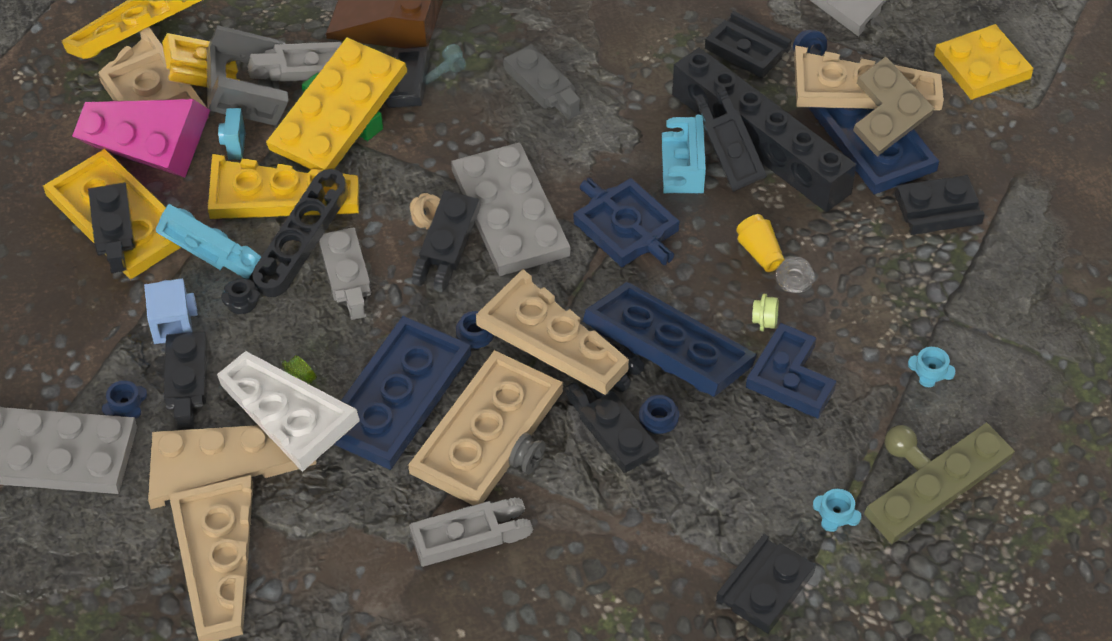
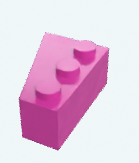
(145, 131)

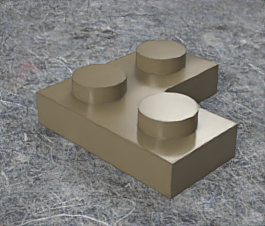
(898, 109)

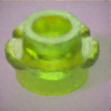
(300, 369)

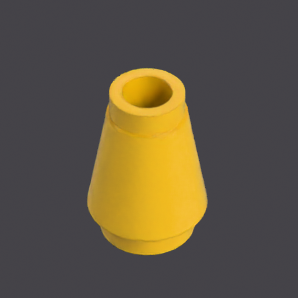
(760, 241)

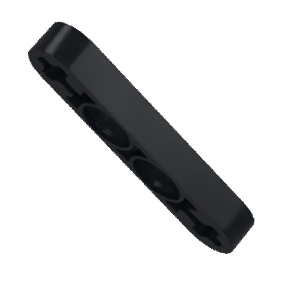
(296, 230)

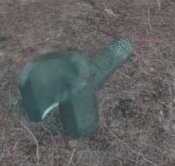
(453, 62)

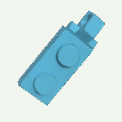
(206, 242)

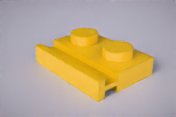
(188, 60)

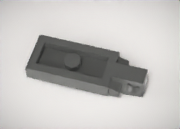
(543, 81)

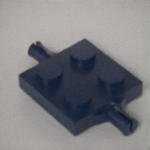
(626, 222)

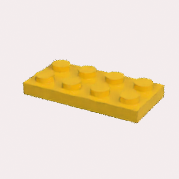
(337, 106)
(71, 196)

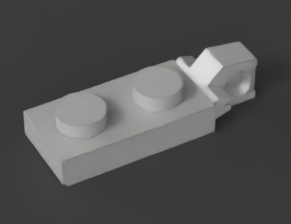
(291, 61)
(346, 269)

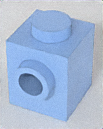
(169, 308)

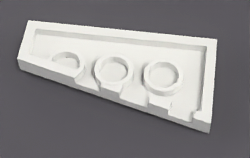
(287, 409)

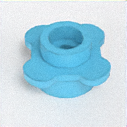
(934, 358)
(840, 500)

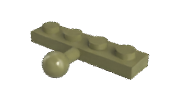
(935, 481)

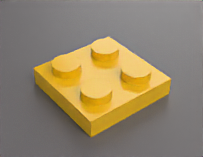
(983, 61)

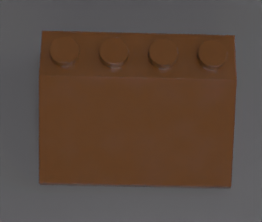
(385, 22)

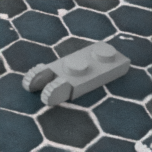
(469, 530)

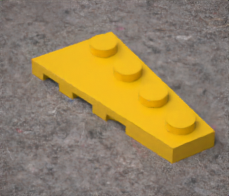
(121, 23)
(262, 191)

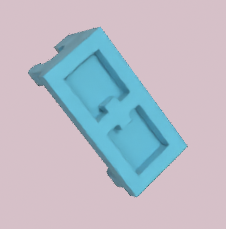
(684, 156)

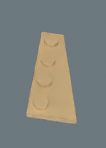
(833, 82)
(543, 329)
(211, 456)
(214, 551)

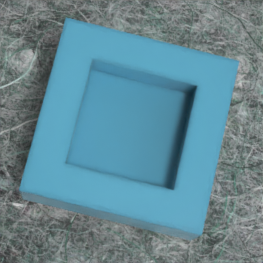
(233, 133)

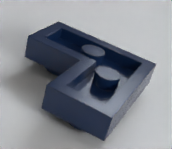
(782, 376)

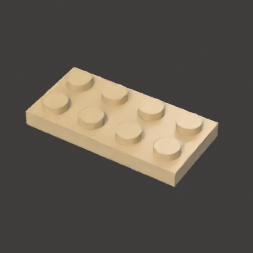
(479, 431)

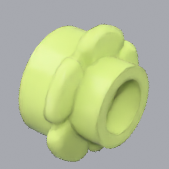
(765, 312)

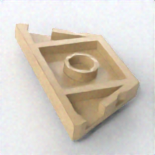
(142, 74)

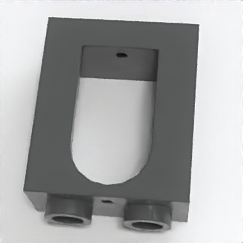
(258, 102)

